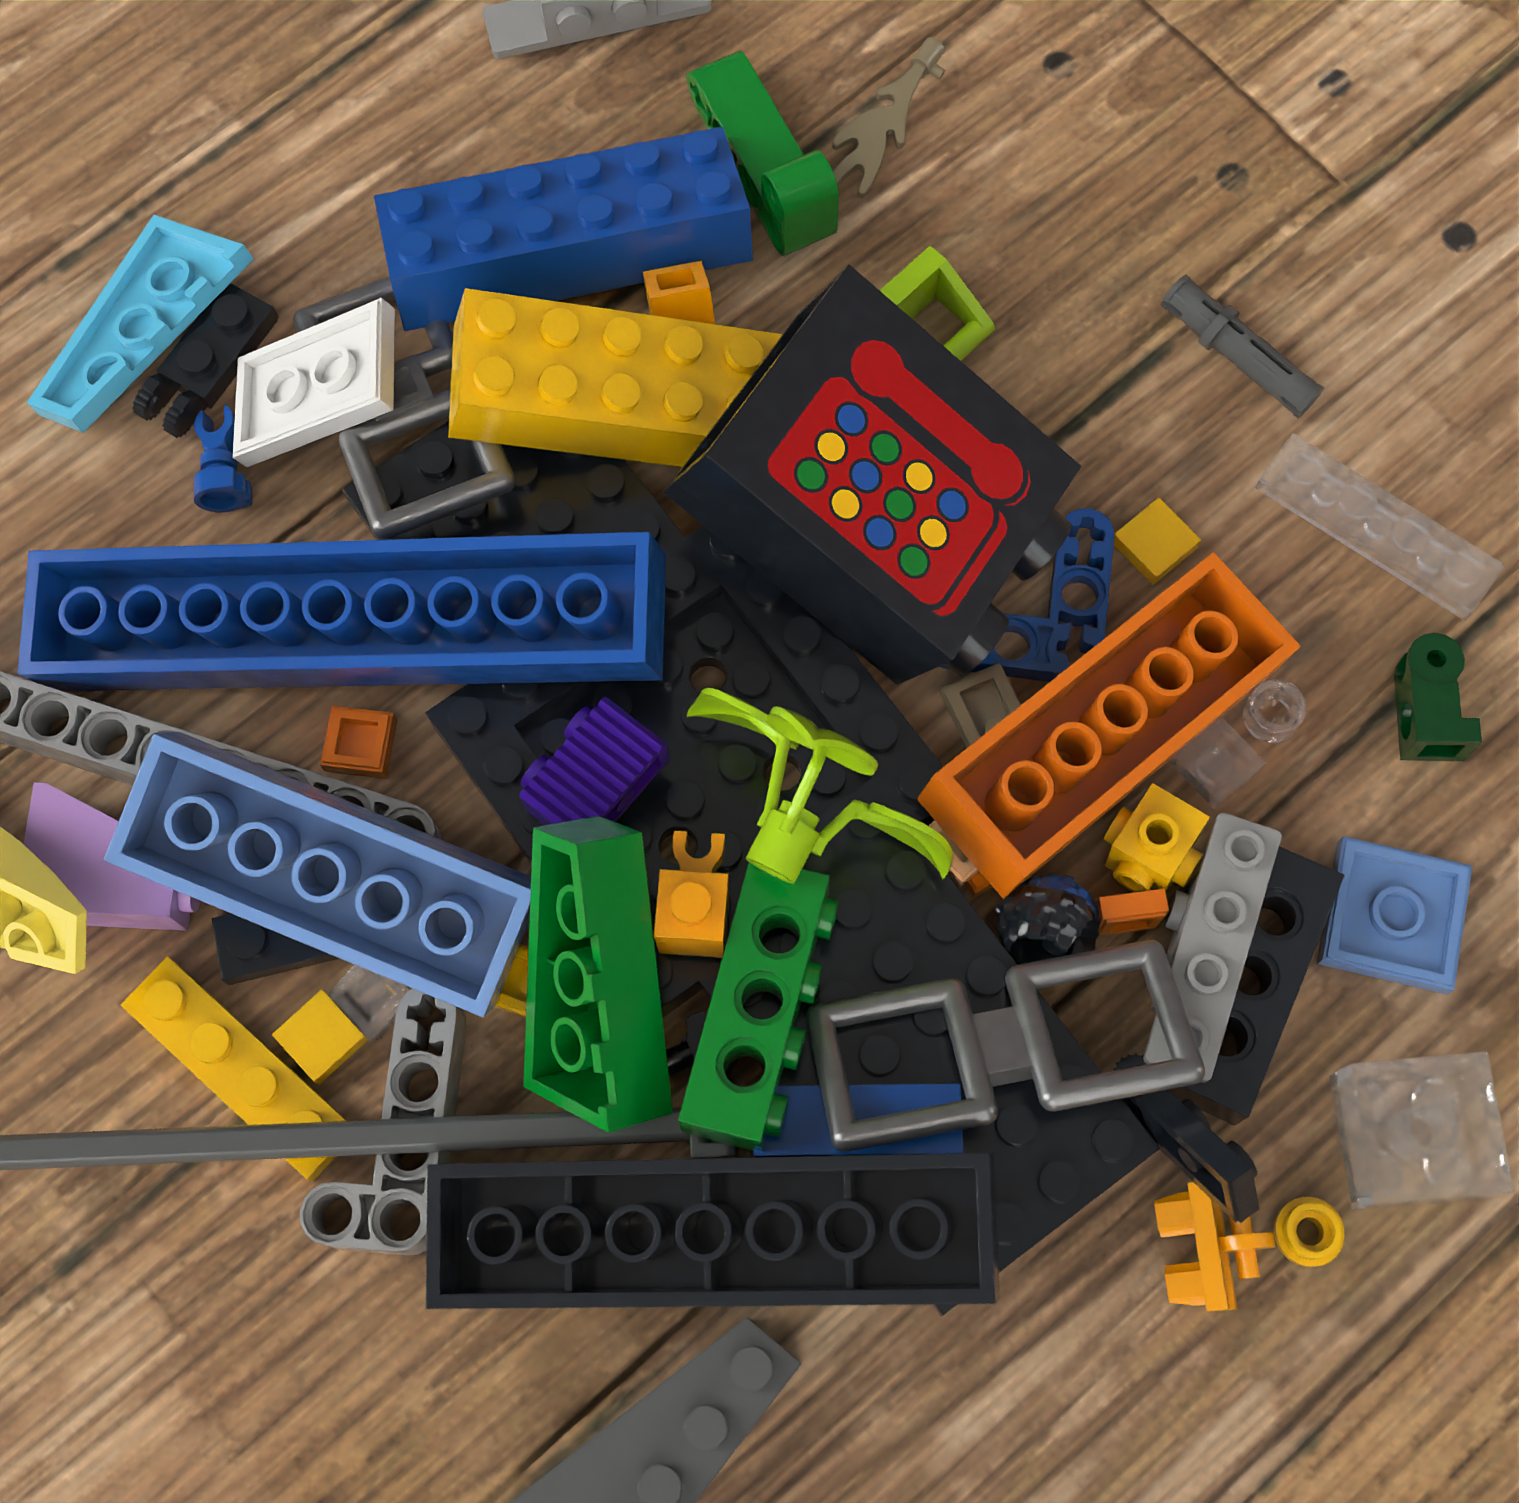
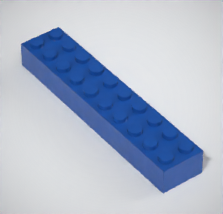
(346, 613)

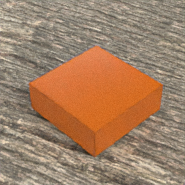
(358, 742)
(1131, 911)

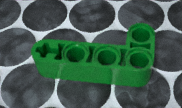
(787, 190)

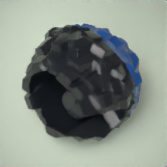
(1047, 919)

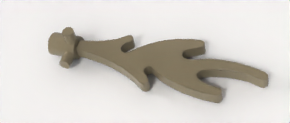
(873, 126)

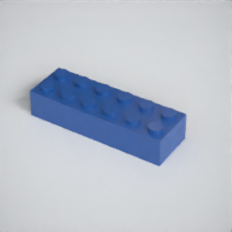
(565, 225)

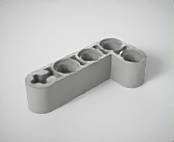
(391, 1184)

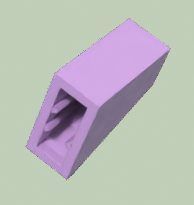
(73, 844)

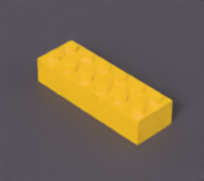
(593, 377)

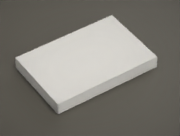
(315, 383)

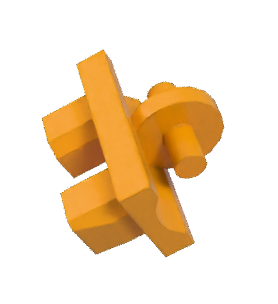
(1211, 1278)

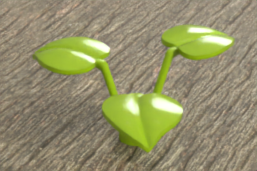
(790, 833)

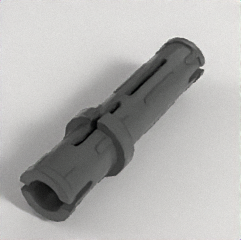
(1231, 337)

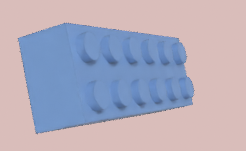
(323, 871)

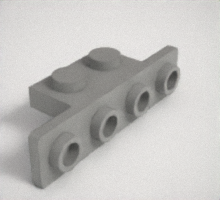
(540, 24)
(1215, 930)

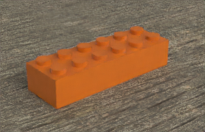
(1106, 724)

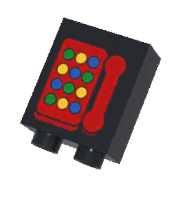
(880, 484)

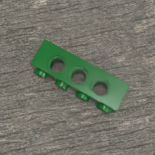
(712, 1103)

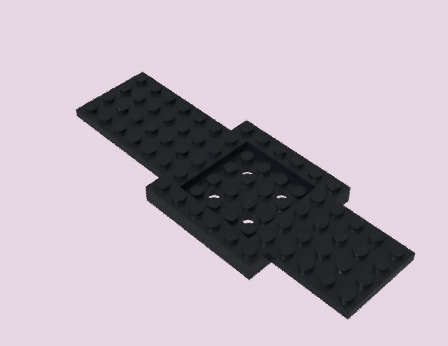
(894, 910)

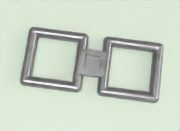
(412, 409)
(1002, 1046)

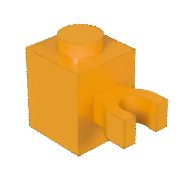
(680, 292)
(693, 902)

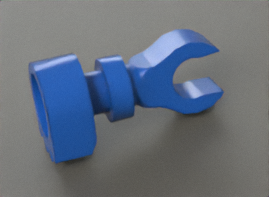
(217, 483)

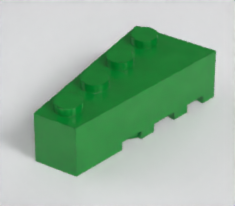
(594, 977)

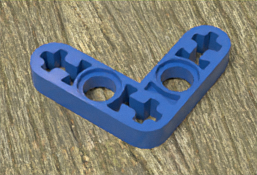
(1046, 635)

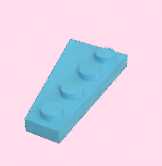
(139, 313)

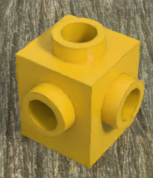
(1155, 842)

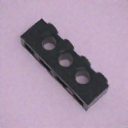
(1303, 898)

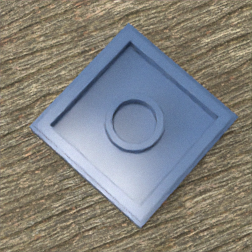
(1396, 915)

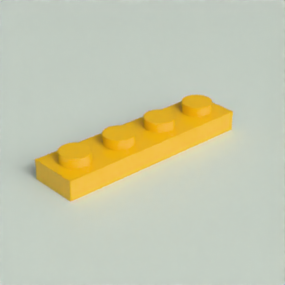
(227, 1056)

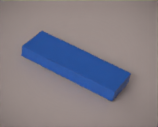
(808, 1134)

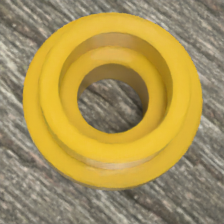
(1329, 1227)

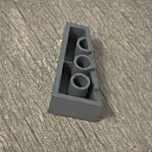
(679, 1432)

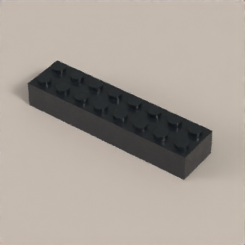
(713, 1232)

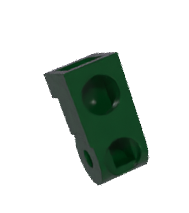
(1430, 702)

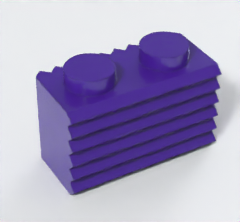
(596, 770)

